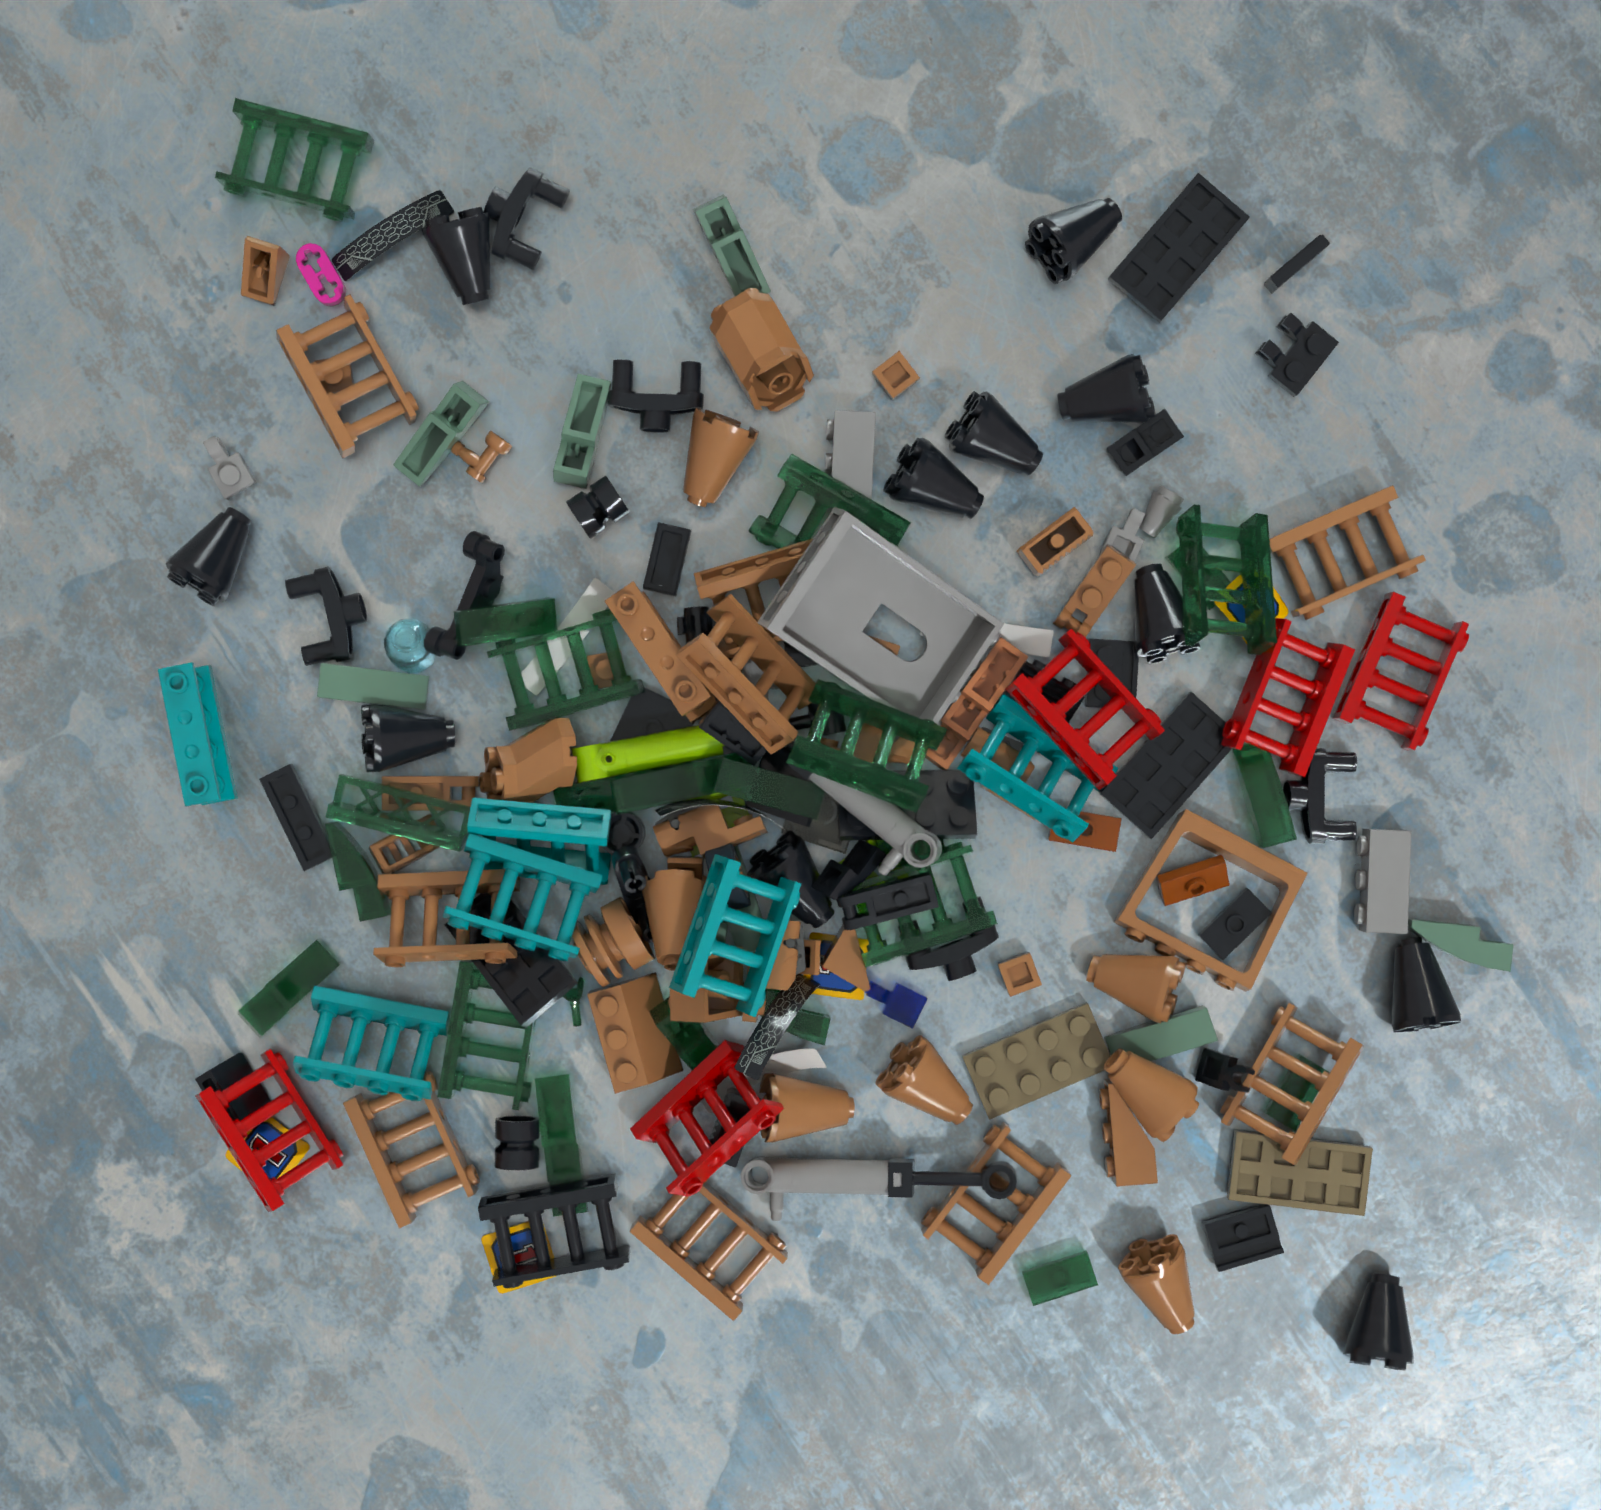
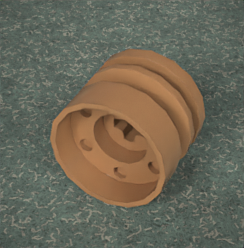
(611, 942)

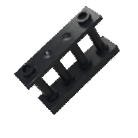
(566, 1198)

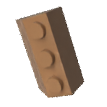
(629, 1038)

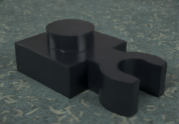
(1221, 1071)

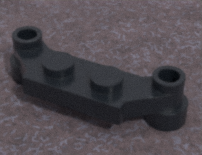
(480, 591)

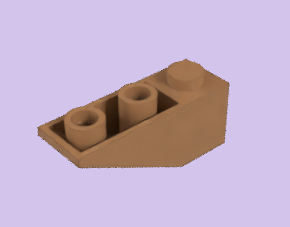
(1131, 1152)

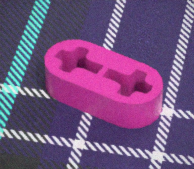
(327, 270)

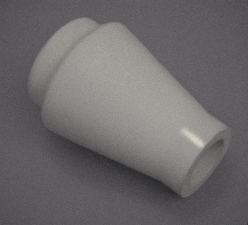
(1160, 511)

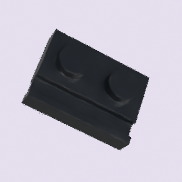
(1121, 660)
(1243, 1237)

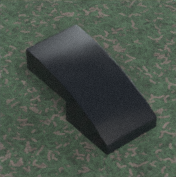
(1145, 442)
(841, 878)

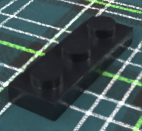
(297, 816)

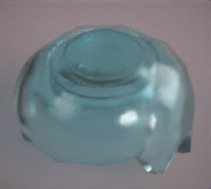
(406, 645)

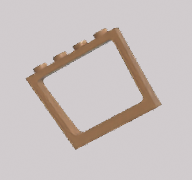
(1237, 851)

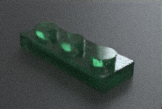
(505, 621)

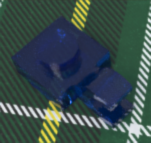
(900, 1003)

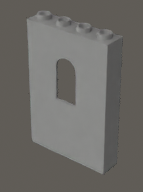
(838, 591)

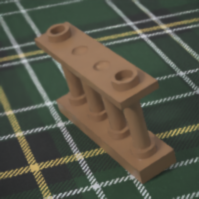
(328, 403)
(1347, 519)
(747, 575)
(659, 651)
(734, 689)
(431, 888)
(1326, 1083)
(390, 1173)
(1009, 1234)
(702, 1275)

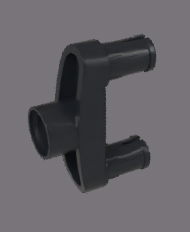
(508, 209)
(656, 409)
(340, 611)
(1309, 797)
(631, 879)
(953, 956)

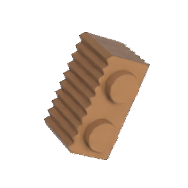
(1055, 542)

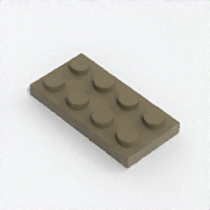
(1037, 1060)
(1325, 1178)

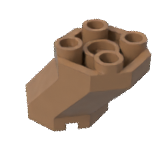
(760, 350)
(531, 764)

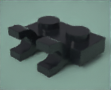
(1302, 359)

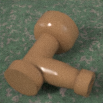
(480, 464)

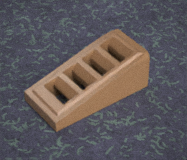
(381, 860)

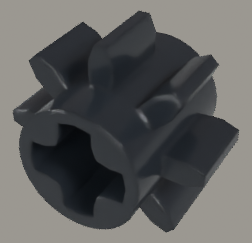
(695, 622)

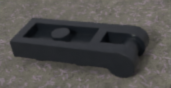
(888, 901)

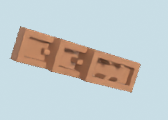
(976, 701)

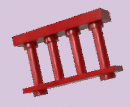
(1380, 644)
(1052, 716)
(1310, 721)
(679, 1105)
(254, 1160)

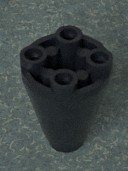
(1071, 236)
(463, 252)
(1110, 394)
(992, 436)
(932, 482)
(212, 557)
(1158, 615)
(402, 736)
(793, 861)
(1381, 1326)

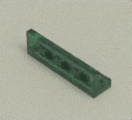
(394, 824)

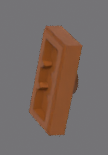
(1100, 834)
(1193, 880)

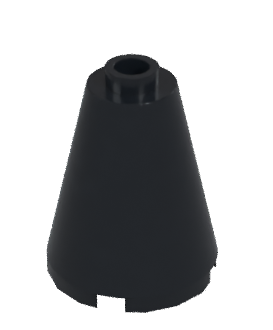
(1420, 990)

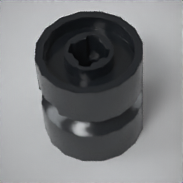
(597, 507)
(624, 831)
(517, 1142)

